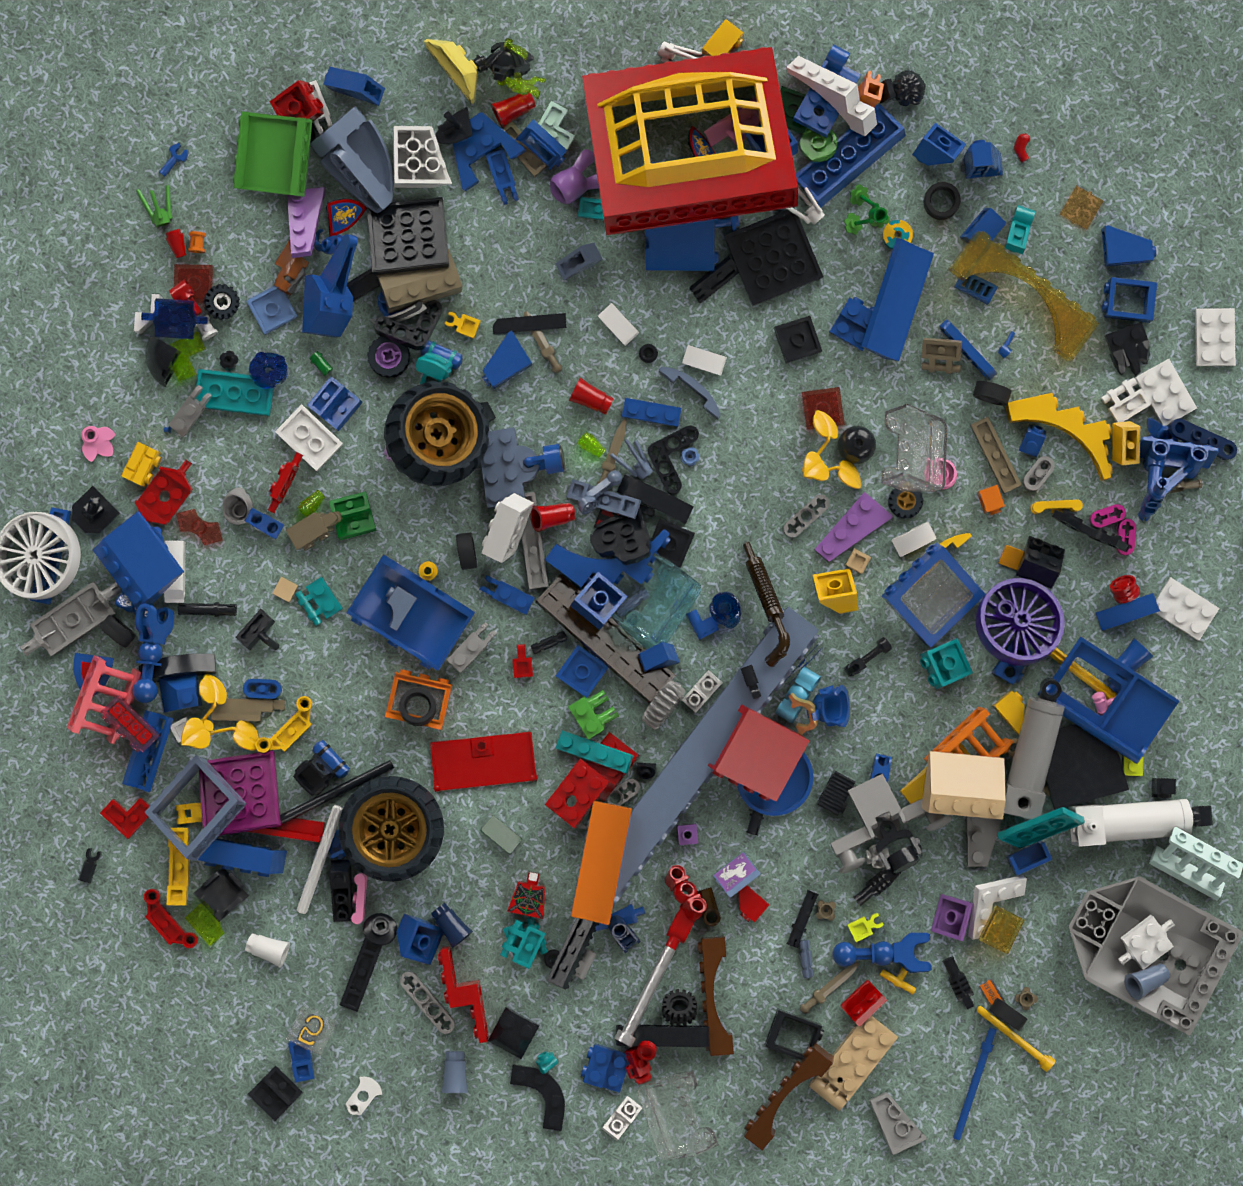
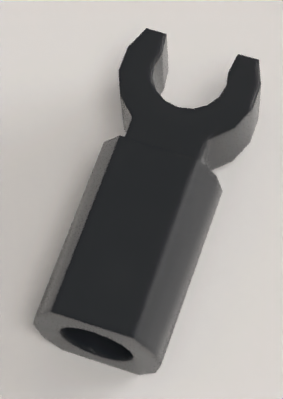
(751, 680)
(89, 866)

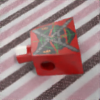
(529, 897)

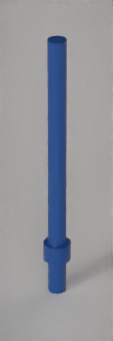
(986, 1047)

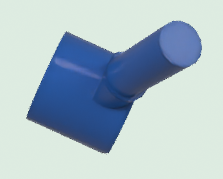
(1005, 350)

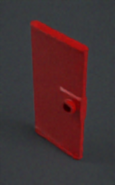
(483, 761)

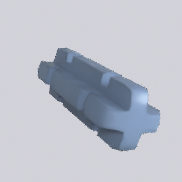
(632, 602)
(806, 959)

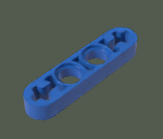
(968, 350)

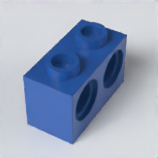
(1000, 667)

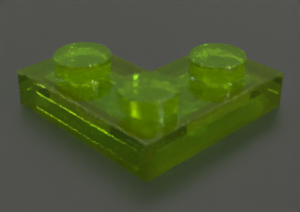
(188, 347)

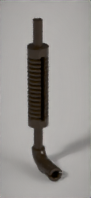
(769, 603)

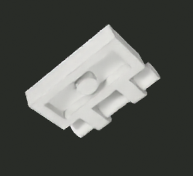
(1130, 405)

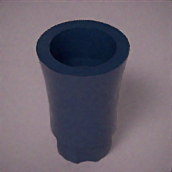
(451, 925)

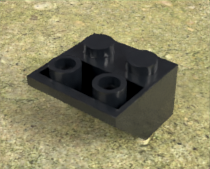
(1041, 562)

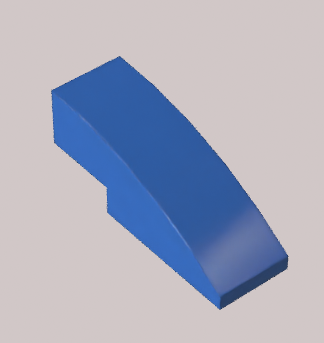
(1127, 611)

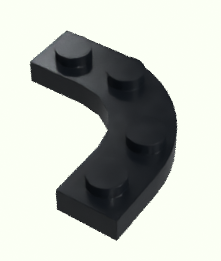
(1100, 535)
(548, 1087)

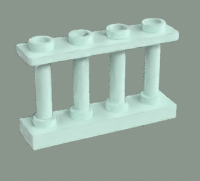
(1191, 875)

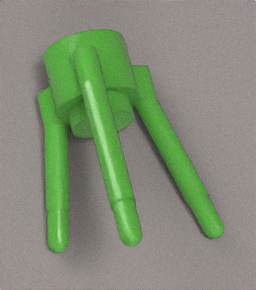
(160, 216)

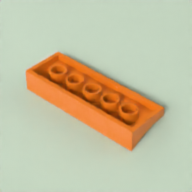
(601, 862)

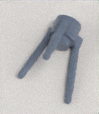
(642, 467)

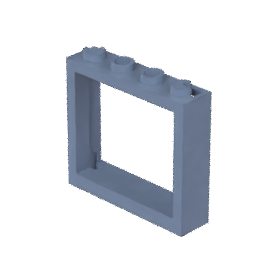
(215, 826)

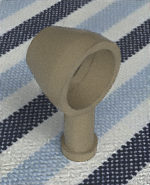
(1187, 485)

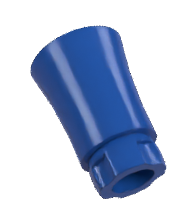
(1135, 655)

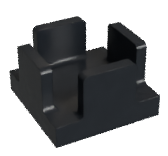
(221, 894)

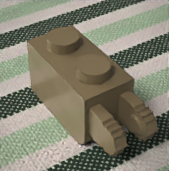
(313, 528)

